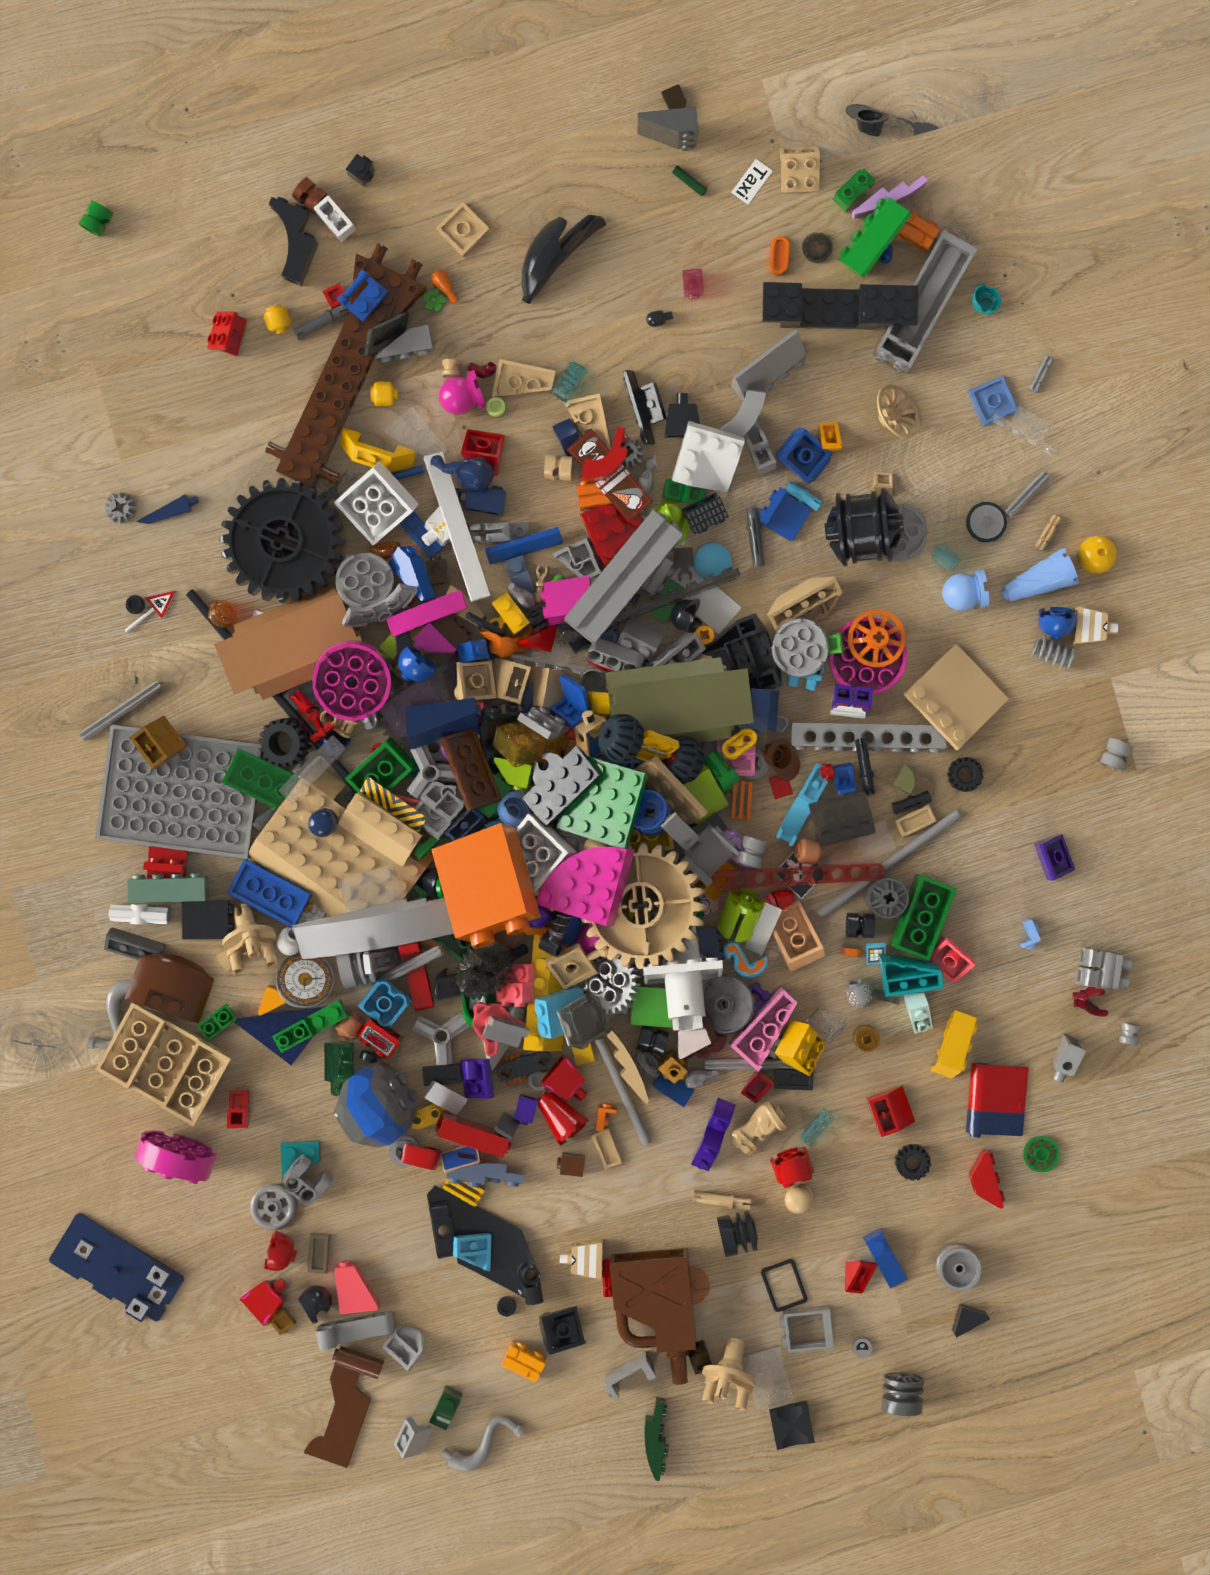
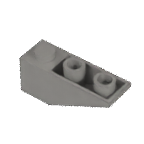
(410, 343)
(682, 833)

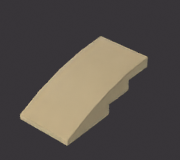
(630, 1072)

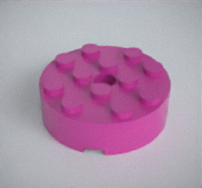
(348, 660)
(851, 672)
(175, 1156)

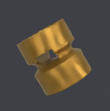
(866, 1038)

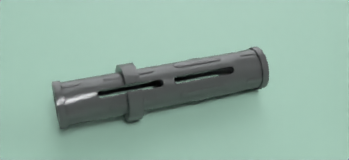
(321, 321)
(752, 516)

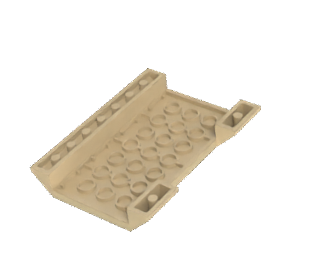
(317, 862)

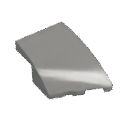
(581, 558)
(441, 807)

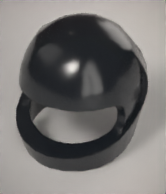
(315, 1299)

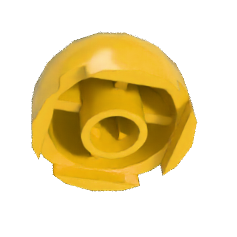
(1097, 554)

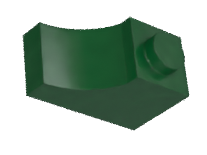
(445, 1408)

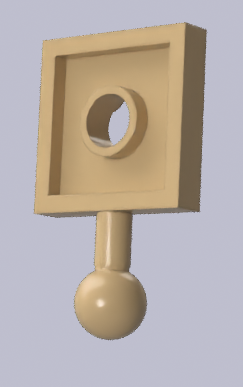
(577, 956)

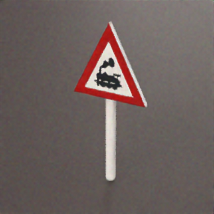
(159, 604)

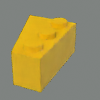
(955, 1044)

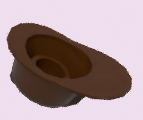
(782, 759)

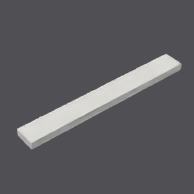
(457, 530)

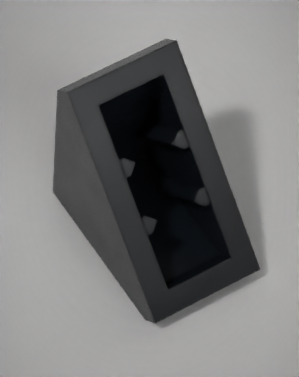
(967, 1319)

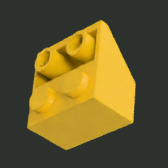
(800, 1047)

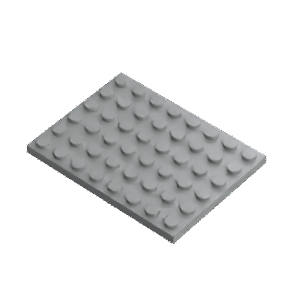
(180, 801)

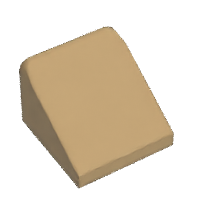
(882, 480)

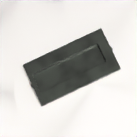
(385, 333)

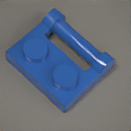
(367, 300)

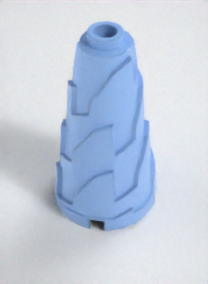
(1046, 576)

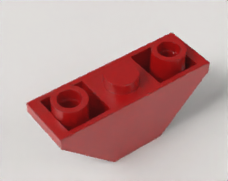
(985, 1180)

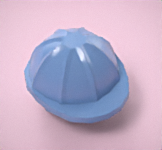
(513, 808)

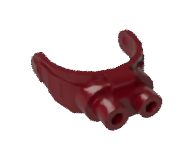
(1081, 1000)

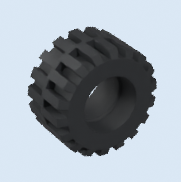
(270, 745)

